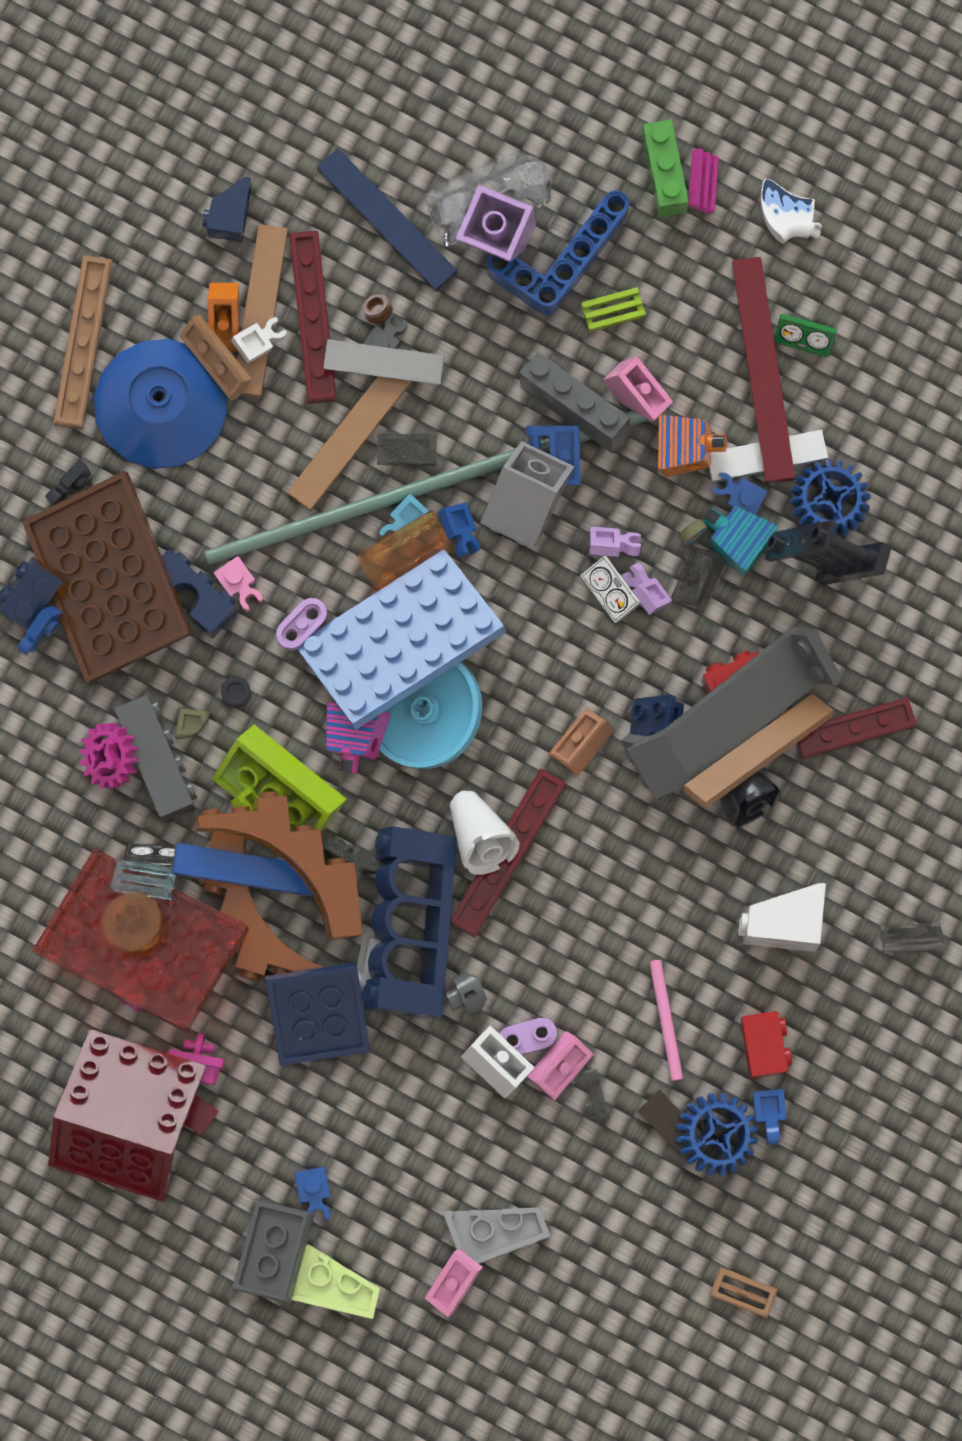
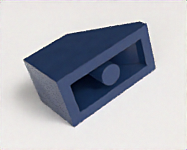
(229, 212)

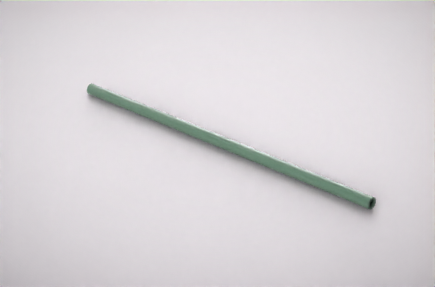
(376, 502)

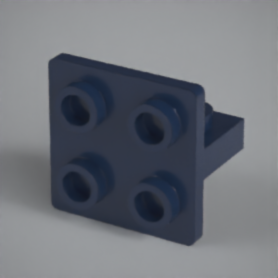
(654, 714)

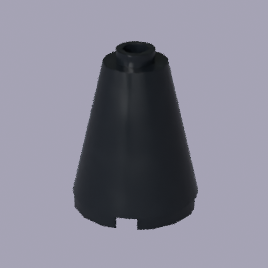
(746, 800)

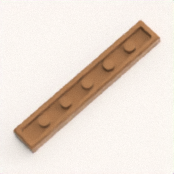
(263, 296)
(83, 342)
(347, 440)
(758, 751)

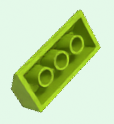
(268, 767)

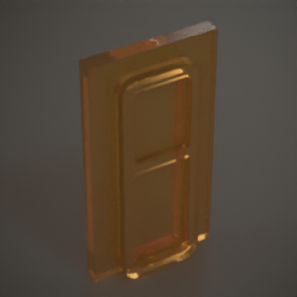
(404, 550)

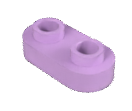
(300, 624)
(526, 1035)

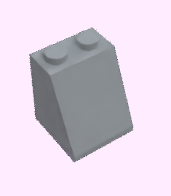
(526, 494)

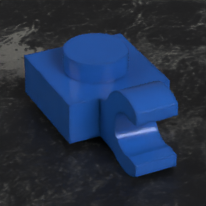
(770, 1109)

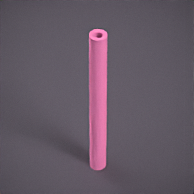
(666, 1020)

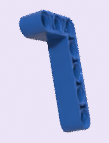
(566, 261)

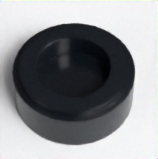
(235, 692)

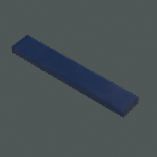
(386, 220)

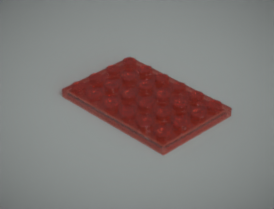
(165, 979)

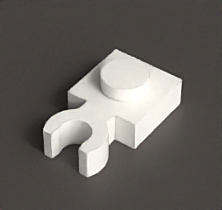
(256, 342)

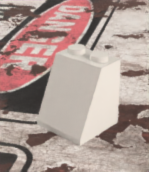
(786, 921)

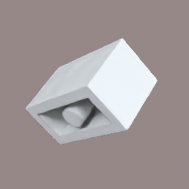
(497, 1062)

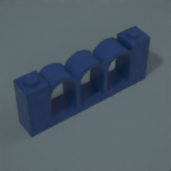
(384, 991)

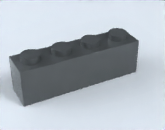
(575, 402)
(156, 760)

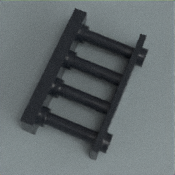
(830, 555)

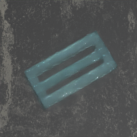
(164, 893)

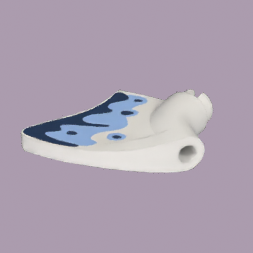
(787, 214)

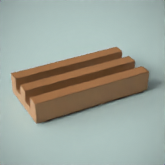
(767, 1302)

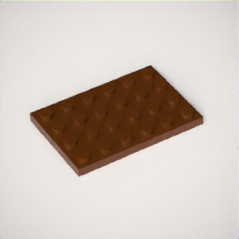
(113, 576)

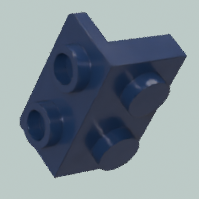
(28, 592)

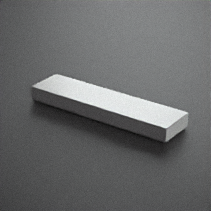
(747, 461)

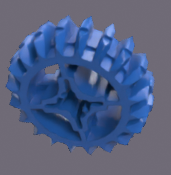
(826, 487)
(709, 1122)

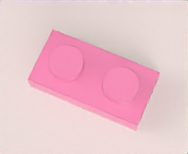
(453, 1282)

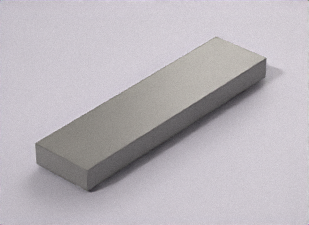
(383, 362)

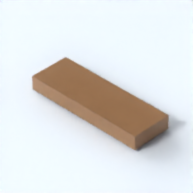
(215, 357)

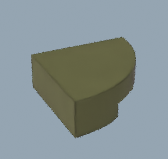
(190, 722)

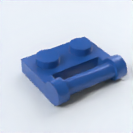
(563, 445)

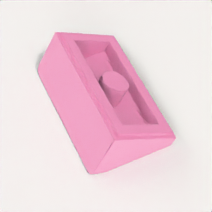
(560, 1065)

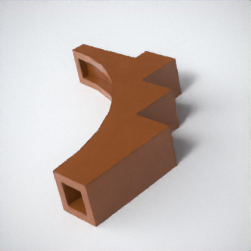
(269, 825)
(260, 946)

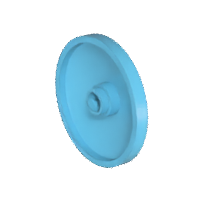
(434, 721)

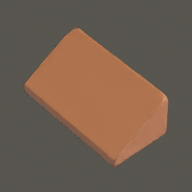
(581, 741)

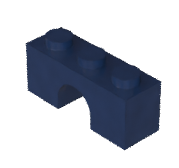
(213, 608)

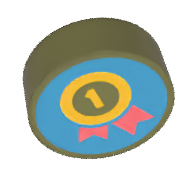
(692, 532)

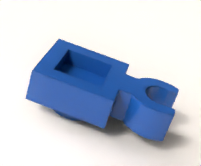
(743, 494)
(459, 525)
(43, 625)
(312, 1188)

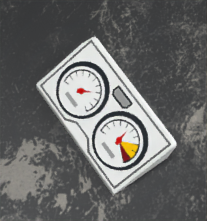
(610, 589)

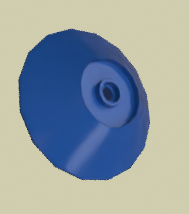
(162, 431)

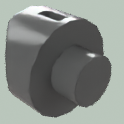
(473, 1002)

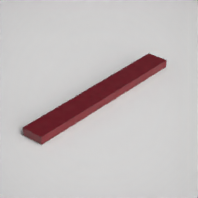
(763, 370)

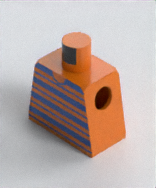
(686, 445)

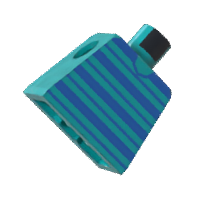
(739, 537)

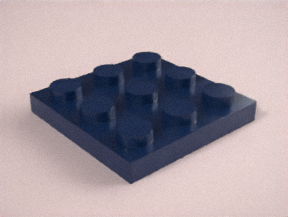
(317, 1013)

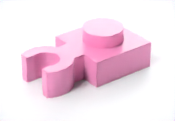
(236, 580)

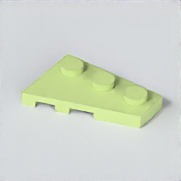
(333, 1286)

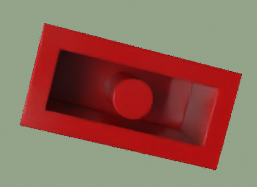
(765, 1044)

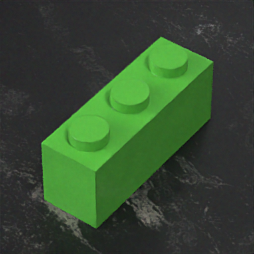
(664, 168)

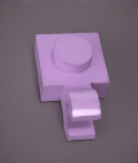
(648, 591)

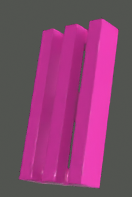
(703, 181)

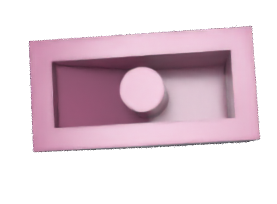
(637, 388)

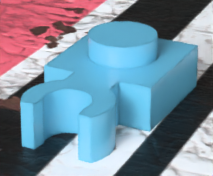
(404, 513)

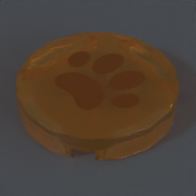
(132, 922)

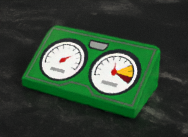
(805, 335)

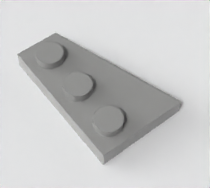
(495, 1232)

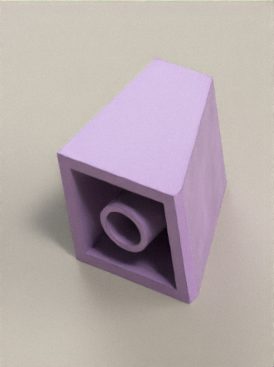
(497, 224)

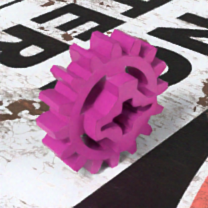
(108, 755)

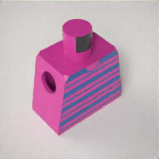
(352, 743)

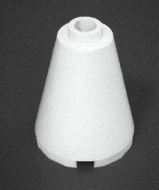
(481, 834)

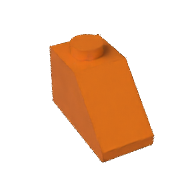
(224, 311)

